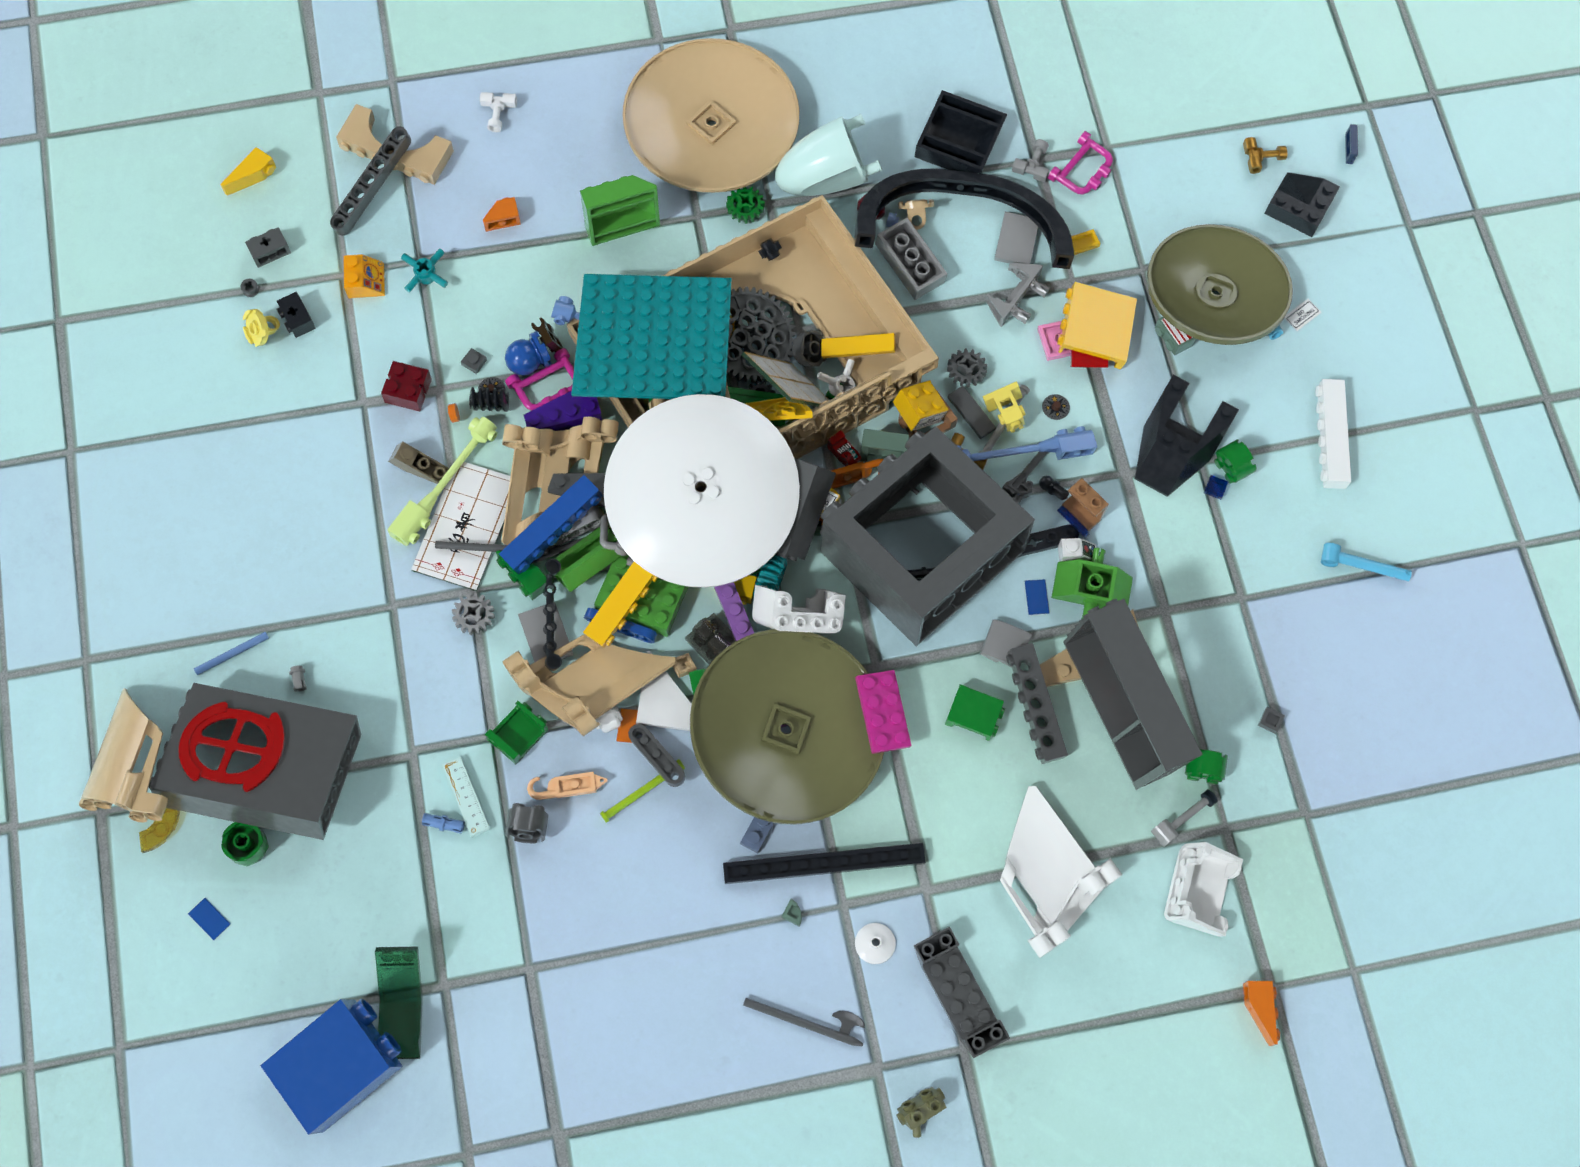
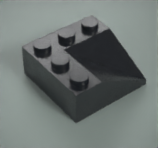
(1302, 201)

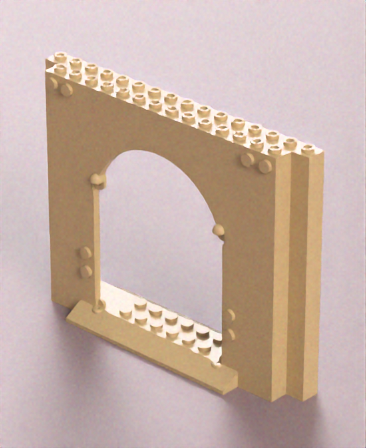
(843, 296)

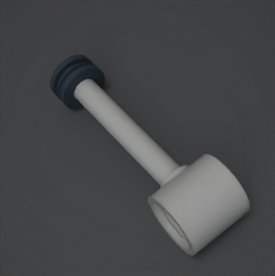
(1166, 831)

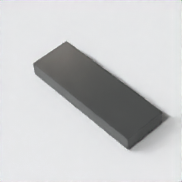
(971, 412)

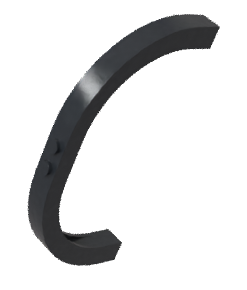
(970, 184)

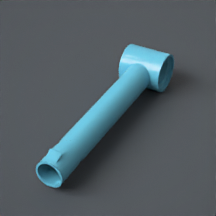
(1332, 556)

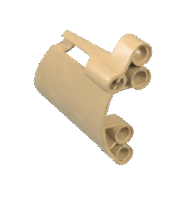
(588, 684)
(112, 774)

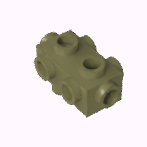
(920, 1109)

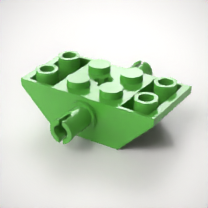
(1075, 577)

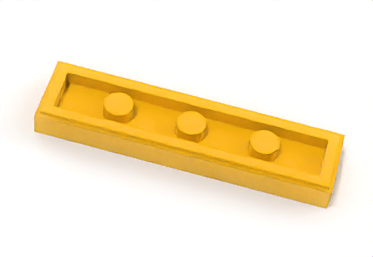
(858, 345)

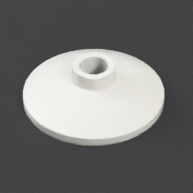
(871, 953)

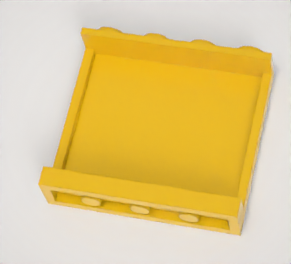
(1097, 323)

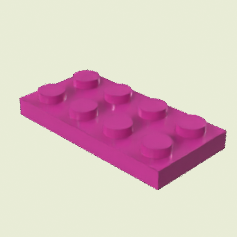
(883, 711)

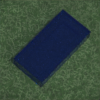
(1073, 521)

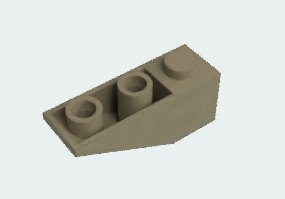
(417, 463)

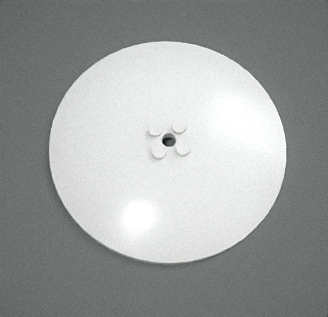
(711, 533)

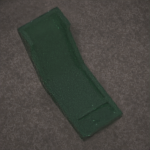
(400, 997)

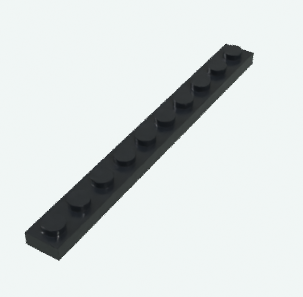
(823, 863)

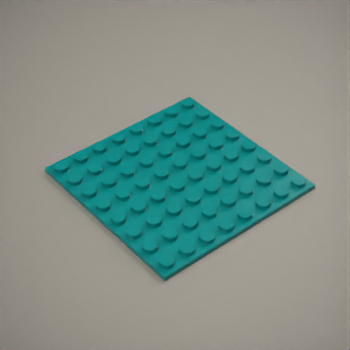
(652, 336)

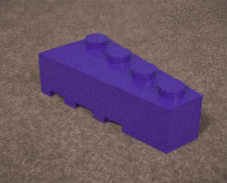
(563, 412)

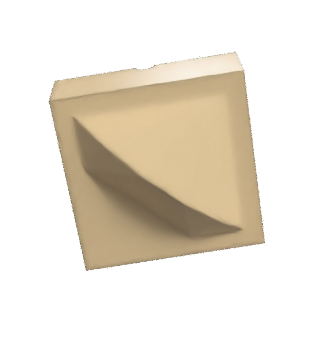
(684, 665)

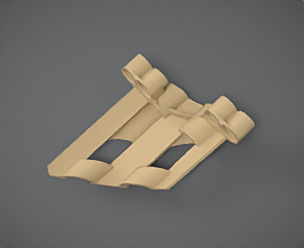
(545, 453)

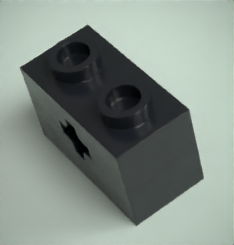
(301, 322)

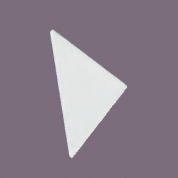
(663, 704)

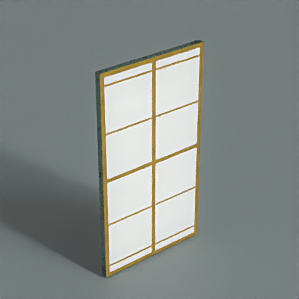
(787, 380)

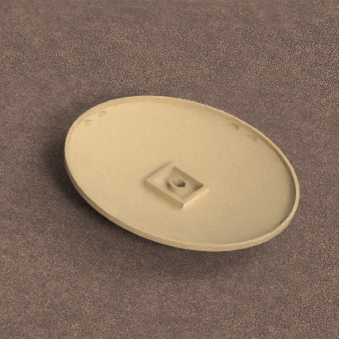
(702, 83)

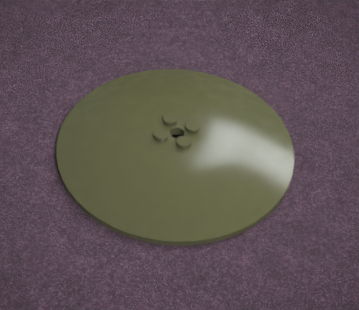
(739, 718)

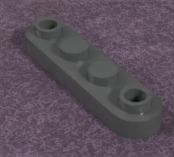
(656, 755)

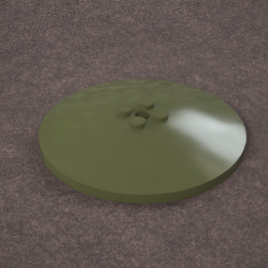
(1224, 259)

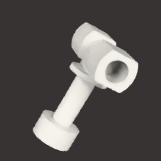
(497, 104)

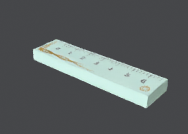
(466, 797)

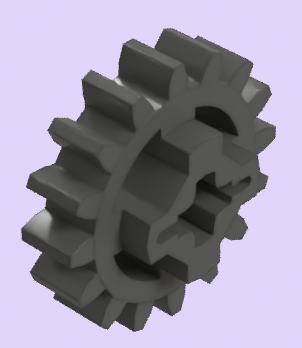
(965, 367)

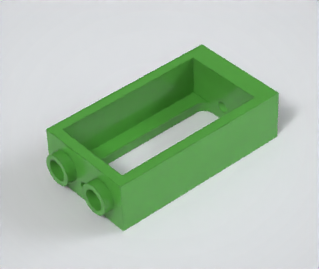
(585, 560)

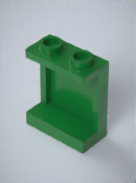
(975, 712)
(517, 732)

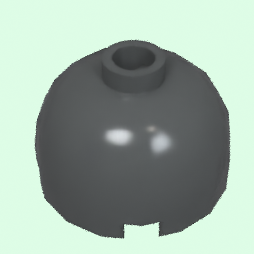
(807, 348)

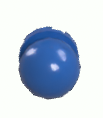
(526, 355)

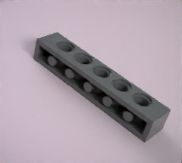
(1027, 655)

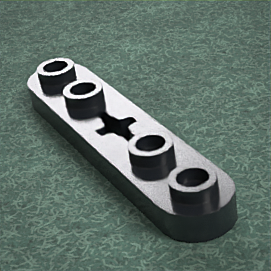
(1050, 538)

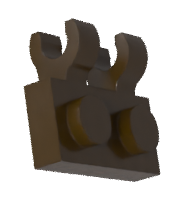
(548, 336)

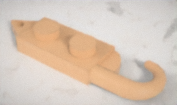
(568, 786)

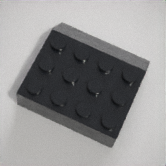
(959, 134)

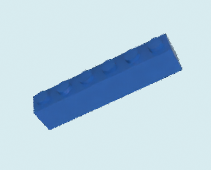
(551, 525)

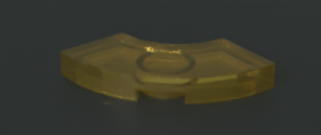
(159, 831)

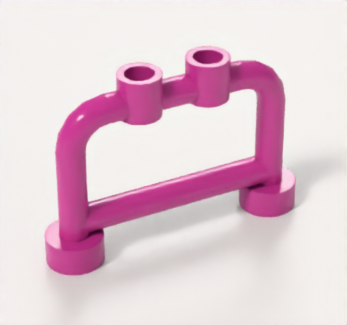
(1094, 182)
(514, 381)

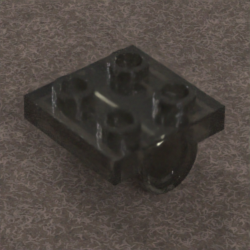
(710, 637)

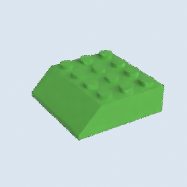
(619, 208)
(656, 609)

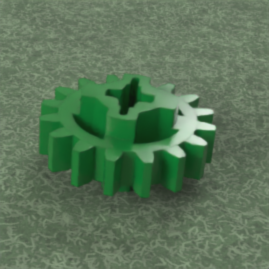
(745, 204)

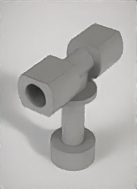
(1032, 165)

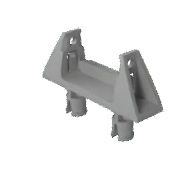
(1028, 274)

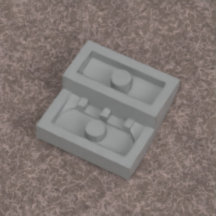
(1001, 639)

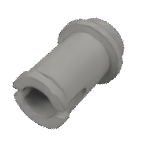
(298, 678)

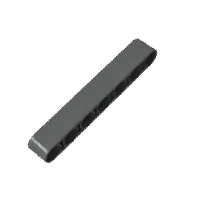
(370, 189)

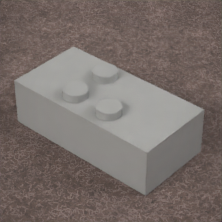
(911, 258)

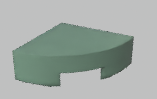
(792, 913)

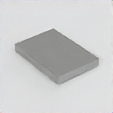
(1016, 239)
(533, 624)

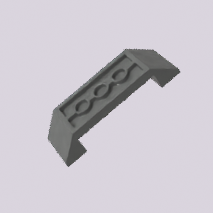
(959, 993)

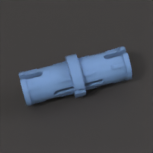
(443, 823)

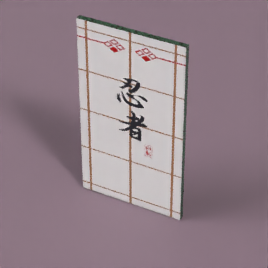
(467, 512)

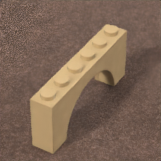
(421, 163)

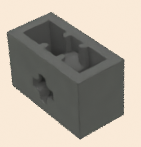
(268, 247)

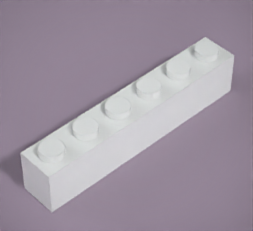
(1333, 434)

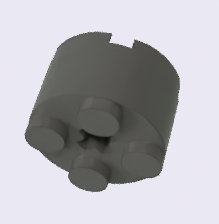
(526, 823)

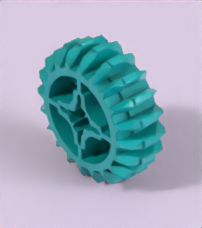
(772, 573)

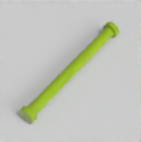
(634, 796)

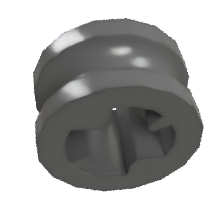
(251, 293)

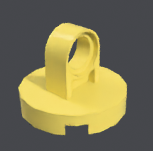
(256, 327)

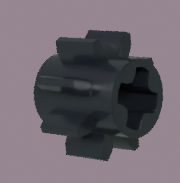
(770, 249)

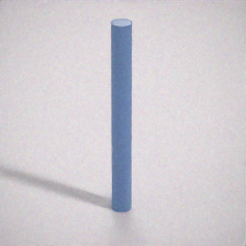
(231, 653)

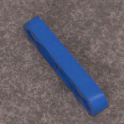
(630, 629)

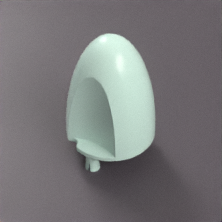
(825, 161)

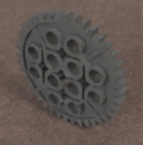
(776, 325)

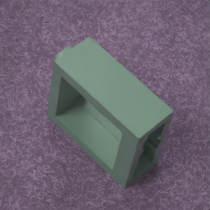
(881, 444)

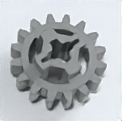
(467, 618)

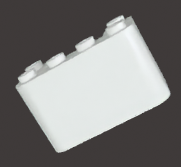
(820, 615)

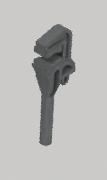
(1018, 486)

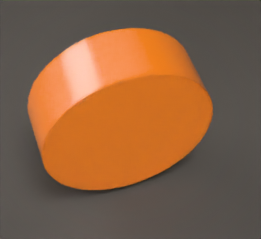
(453, 413)

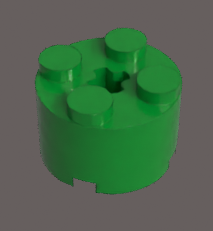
(1235, 461)
(1207, 766)
(244, 854)

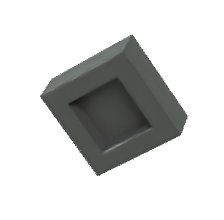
(473, 361)
(1271, 720)

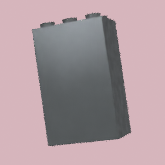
(813, 493)

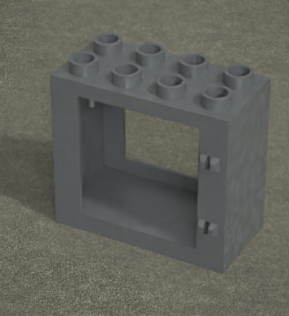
(967, 491)

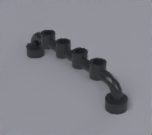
(553, 660)

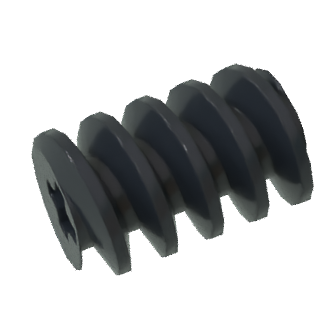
(489, 400)

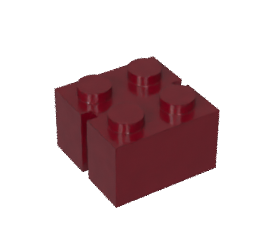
(404, 386)

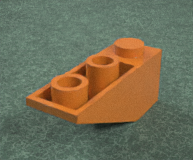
(1260, 1003)

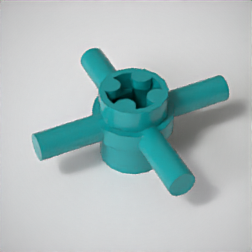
(420, 267)

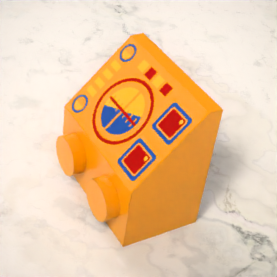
(363, 276)

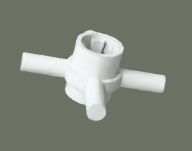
(834, 383)

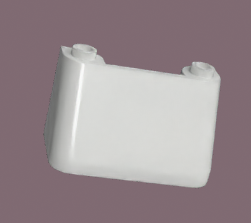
(1200, 887)

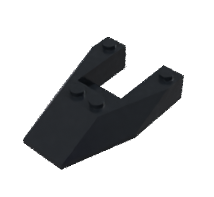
(1172, 451)

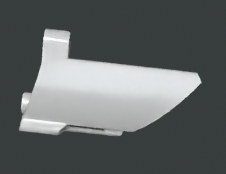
(1052, 872)

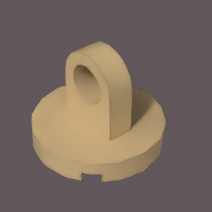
(916, 207)

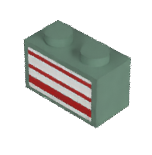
(1174, 339)

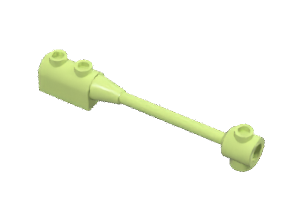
(414, 515)

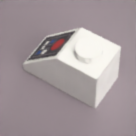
(1075, 549)

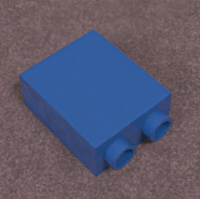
(333, 1064)

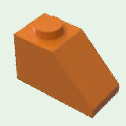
(502, 215)

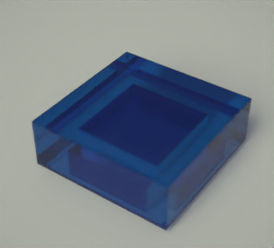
(1215, 487)

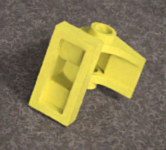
(1012, 415)

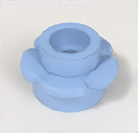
(892, 220)

